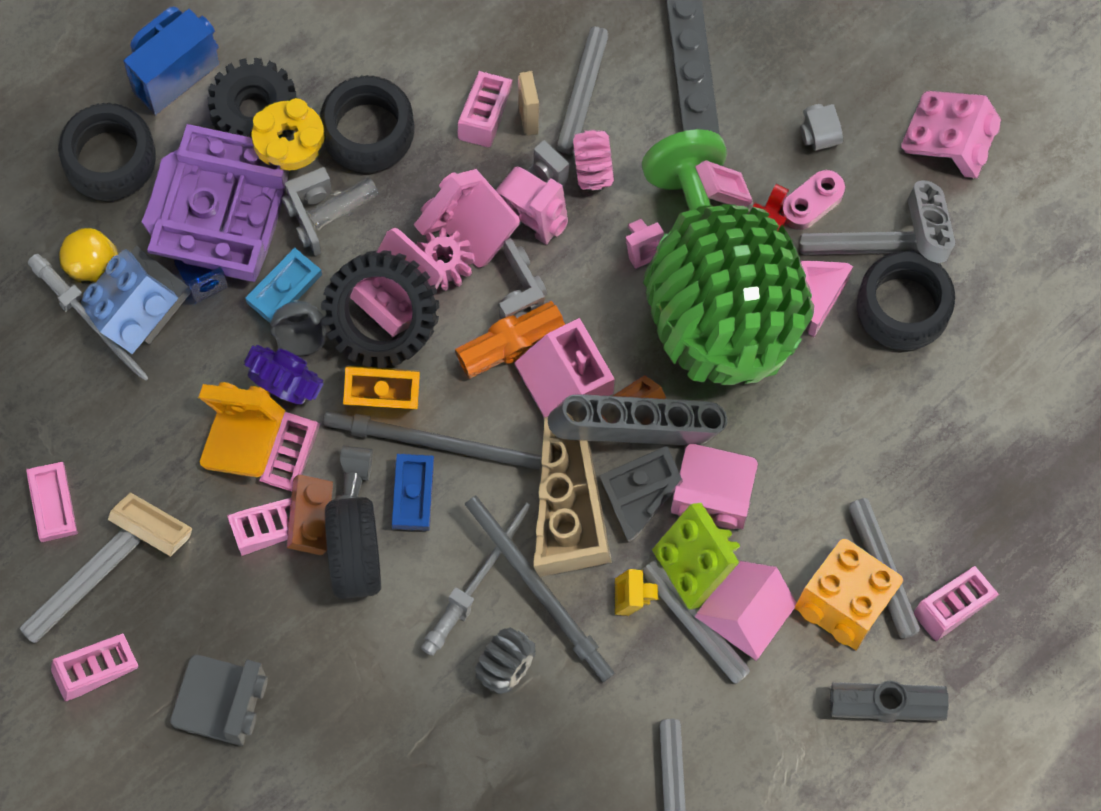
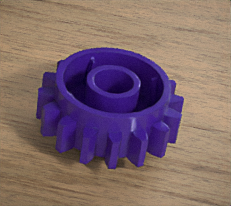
(282, 374)

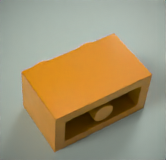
(381, 387)

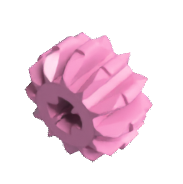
(593, 160)
(451, 248)

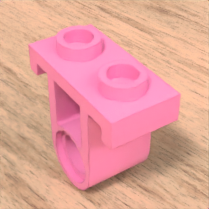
(535, 203)

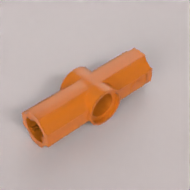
(508, 339)

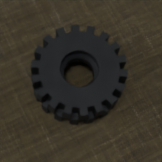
(245, 83)

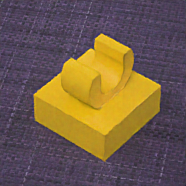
(632, 592)

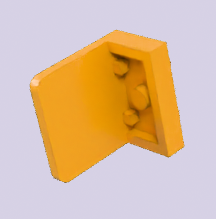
(241, 429)
(848, 593)

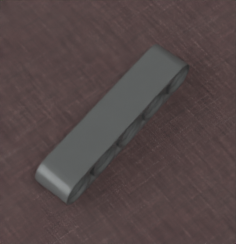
(624, 427)

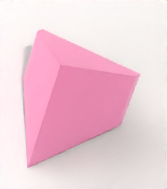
(826, 285)

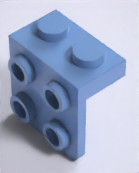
(127, 301)

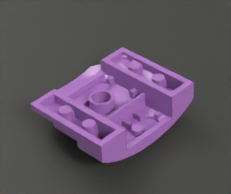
(215, 203)

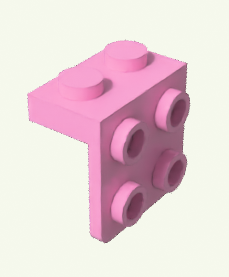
(953, 128)
(474, 210)
(385, 298)
(717, 481)

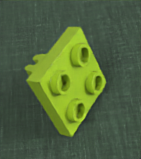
(696, 555)

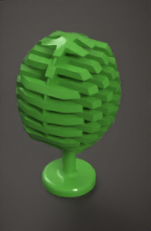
(722, 279)

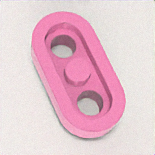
(815, 198)

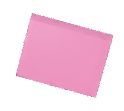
(749, 607)

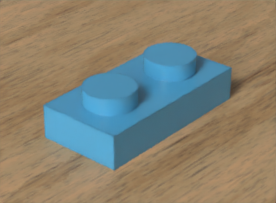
(283, 284)

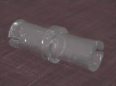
(343, 203)

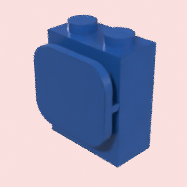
(170, 57)

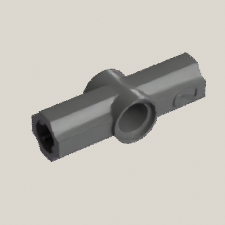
(914, 701)

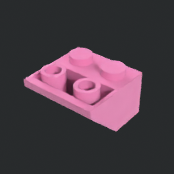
(563, 366)

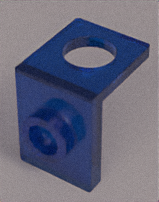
(201, 280)

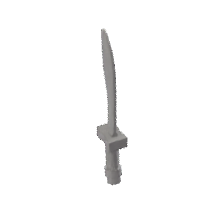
(70, 298)
(459, 601)

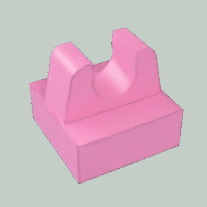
(643, 242)

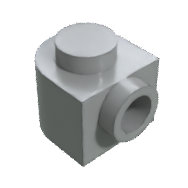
(821, 127)

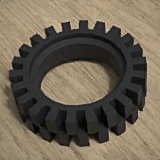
(346, 333)

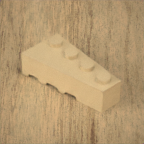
(570, 510)

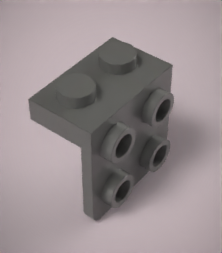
(219, 699)

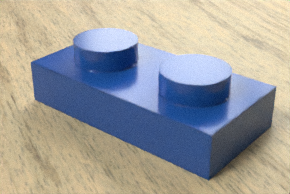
(413, 492)

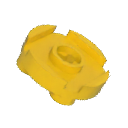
(283, 116)

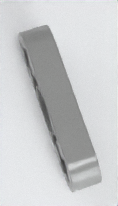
(926, 231)

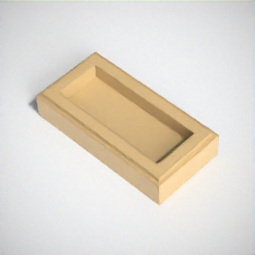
(528, 103)
(150, 524)

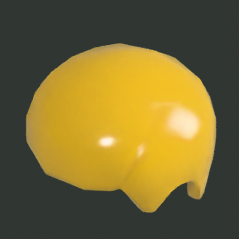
(86, 254)

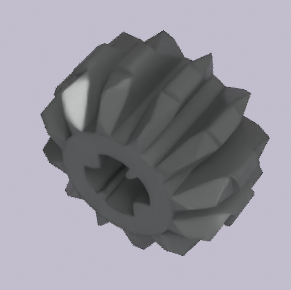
(505, 660)

